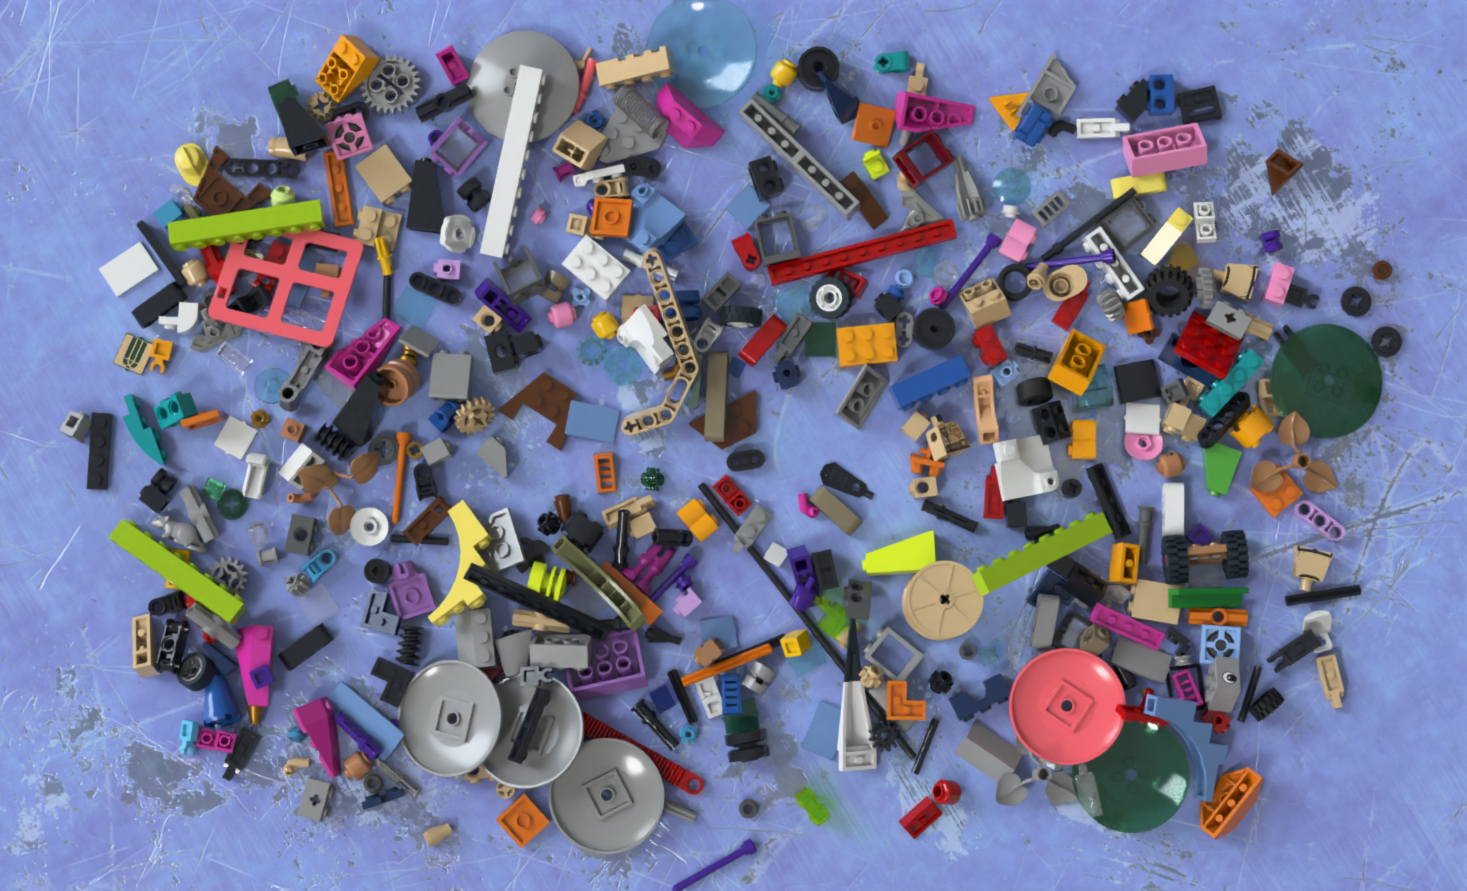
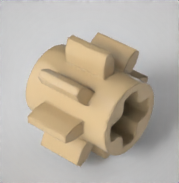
(871, 676)

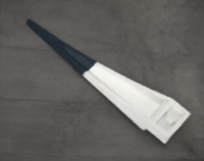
(853, 742)

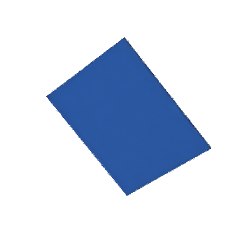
(736, 367)

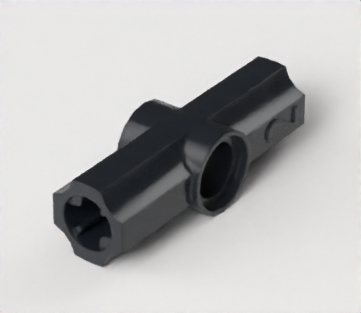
(433, 107)

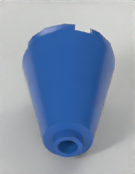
(220, 704)

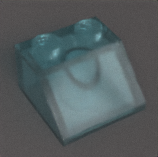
(1098, 393)

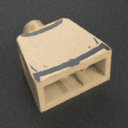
(1237, 280)
(1309, 566)

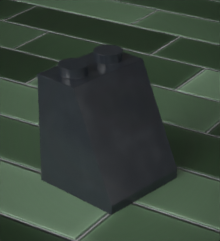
(300, 128)

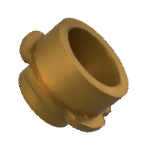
(264, 418)

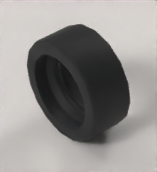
(1000, 282)

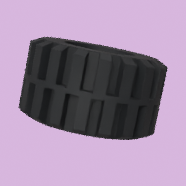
(1168, 277)

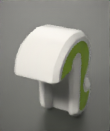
(256, 475)

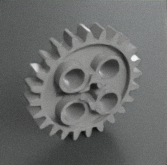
(380, 98)

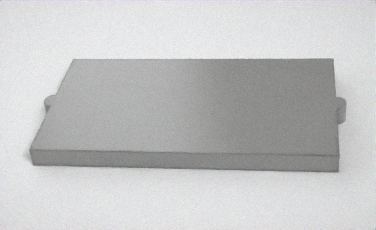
(1141, 659)

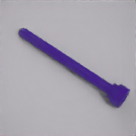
(991, 243)
(1107, 257)
(688, 563)
(746, 849)

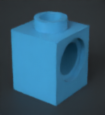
(169, 213)

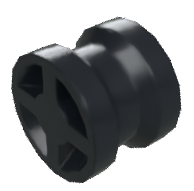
(1069, 486)

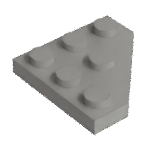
(626, 139)
(505, 548)

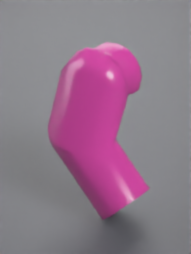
(805, 507)

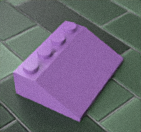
(613, 668)

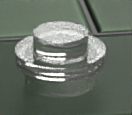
(758, 281)

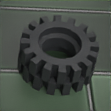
(1266, 704)

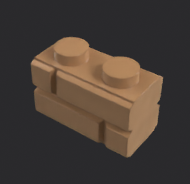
(709, 652)

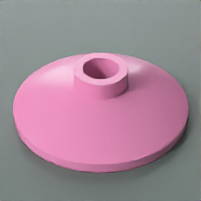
(1153, 446)

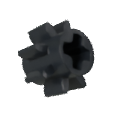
(548, 523)
(940, 682)

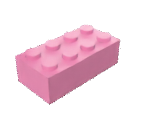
(1164, 150)

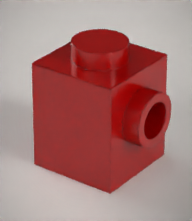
(1218, 719)

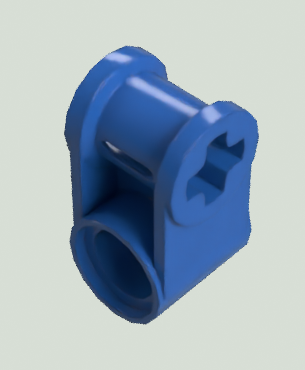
(444, 416)

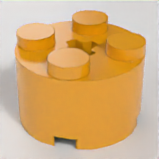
(1251, 427)

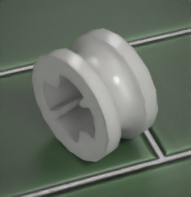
(1182, 660)

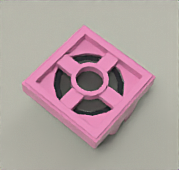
(349, 134)

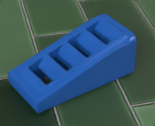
(731, 682)

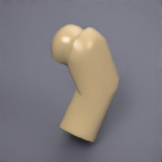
(903, 184)

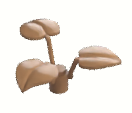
(317, 476)
(1316, 479)

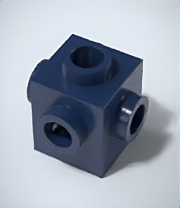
(786, 382)

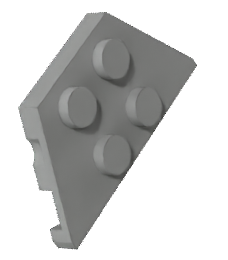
(1050, 90)

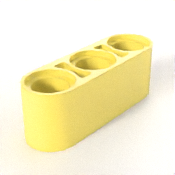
(1143, 185)

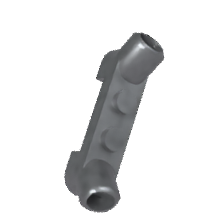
(302, 375)

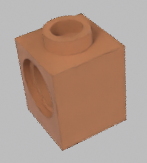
(293, 430)

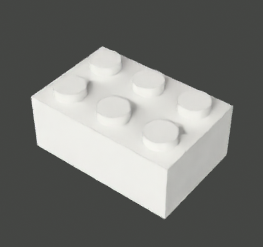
(596, 268)

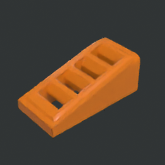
(604, 455)

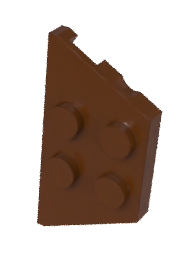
(739, 421)

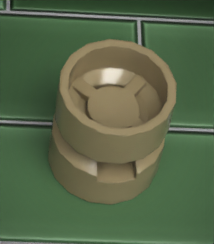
(559, 282)

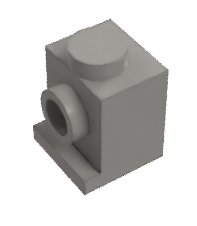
(76, 426)

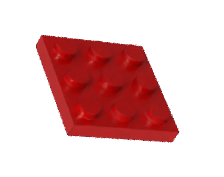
(1207, 346)

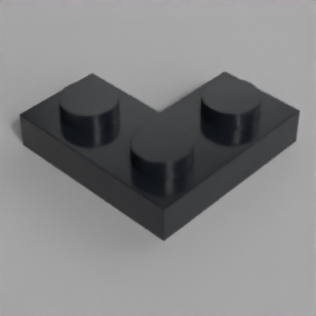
(396, 677)

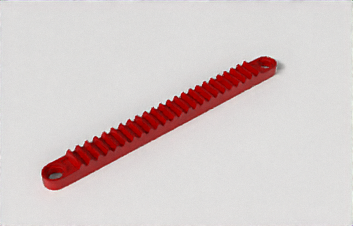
(668, 769)

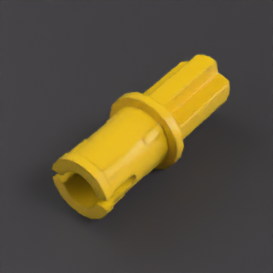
(383, 256)

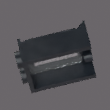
(1070, 630)

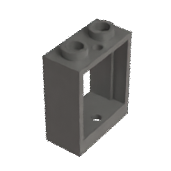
(764, 220)

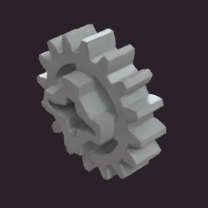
(1205, 287)
(224, 567)

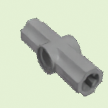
(199, 514)
(213, 625)

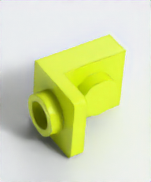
(875, 164)

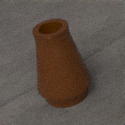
(563, 506)

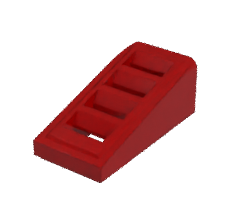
(858, 293)

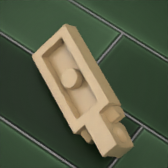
(635, 505)
(1330, 679)

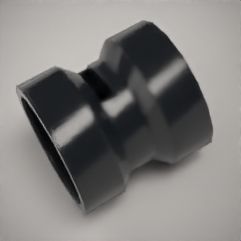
(164, 481)

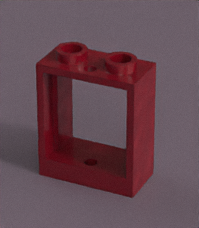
(909, 169)

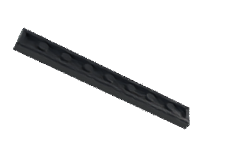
(537, 602)

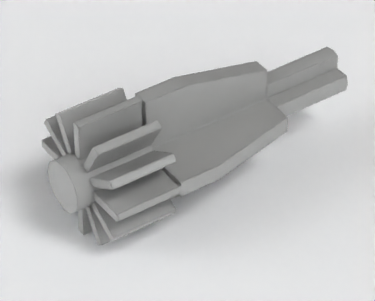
(968, 197)

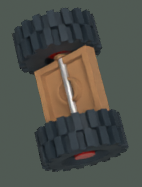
(1231, 553)

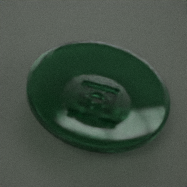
(1300, 383)
(1159, 782)

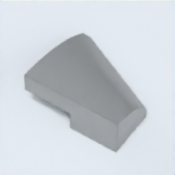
(514, 651)

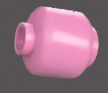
(562, 315)

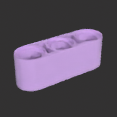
(1328, 522)

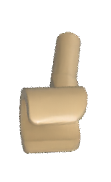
(581, 64)

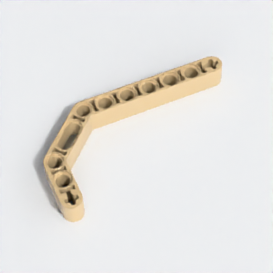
(676, 339)

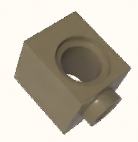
(1095, 639)

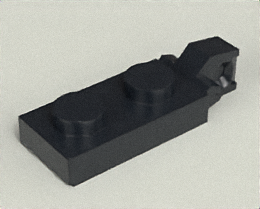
(242, 750)

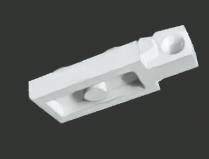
(1100, 128)
(598, 175)

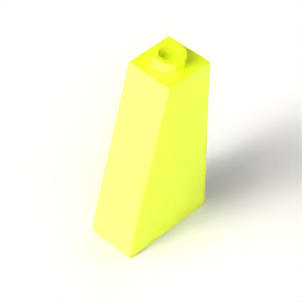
(902, 557)

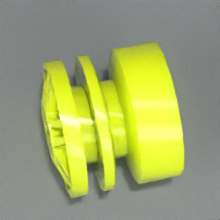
(546, 583)

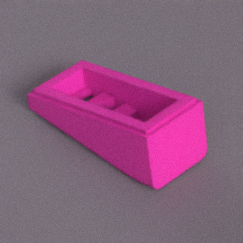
(1196, 695)

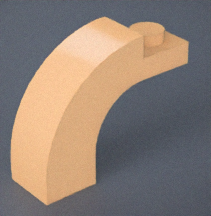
(984, 409)

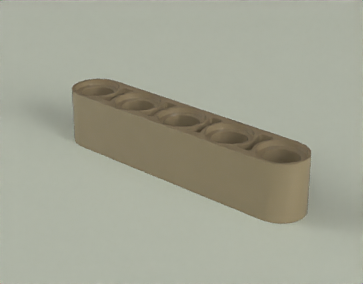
(716, 396)

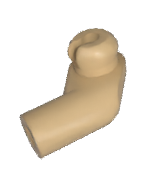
(293, 764)

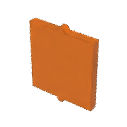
(1138, 316)

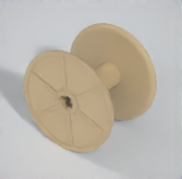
(960, 606)

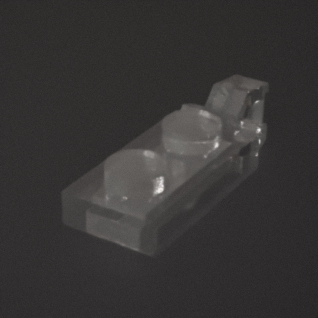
(1088, 793)

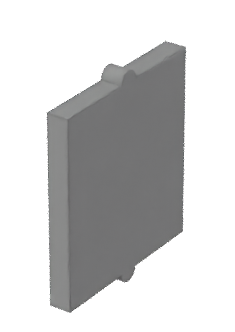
(419, 341)

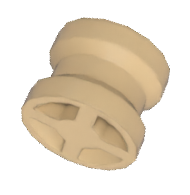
(502, 790)

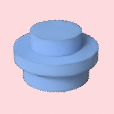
(904, 278)

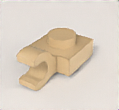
(917, 83)
(1194, 388)

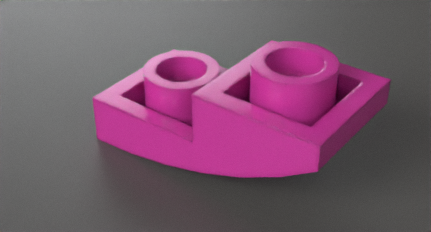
(216, 740)

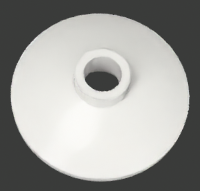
(359, 526)

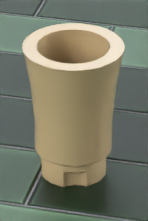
(280, 148)

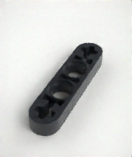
(262, 166)
(1227, 421)

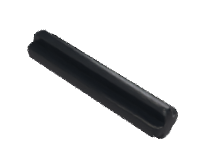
(682, 696)

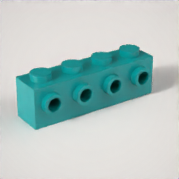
(1224, 390)

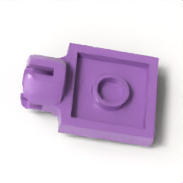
(410, 591)

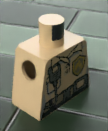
(946, 439)

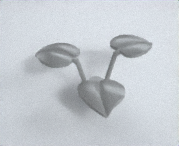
(1012, 792)

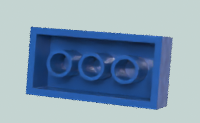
(929, 382)

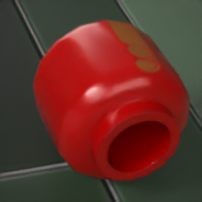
(946, 792)

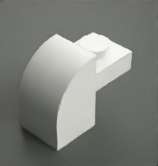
(187, 320)

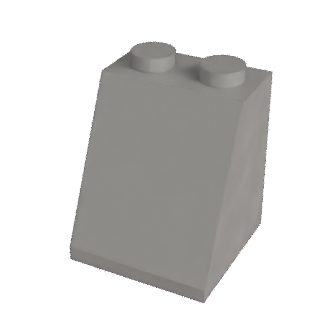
(451, 376)

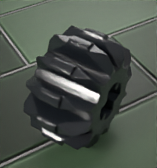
(882, 728)

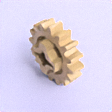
(474, 415)

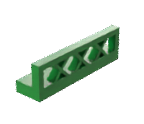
(1205, 597)

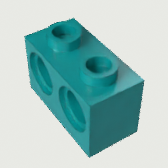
(174, 409)

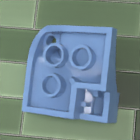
(652, 219)

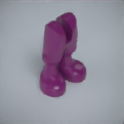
(656, 564)

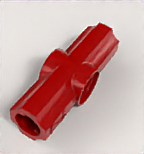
(214, 265)

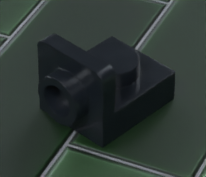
(1176, 637)

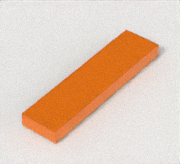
(339, 190)
(649, 608)

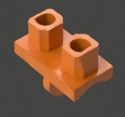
(918, 461)

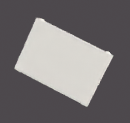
(128, 269)

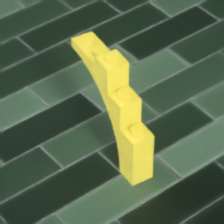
(471, 538)

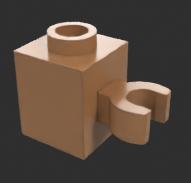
(328, 270)

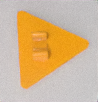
(1008, 106)

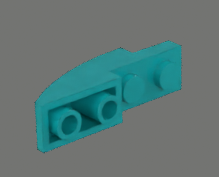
(146, 438)

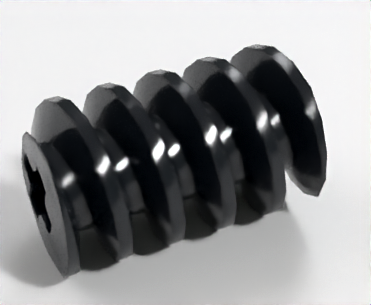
(335, 442)
(409, 645)

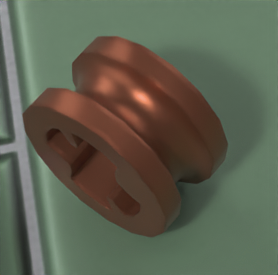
(571, 577)

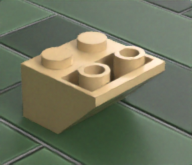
(580, 145)
(984, 303)

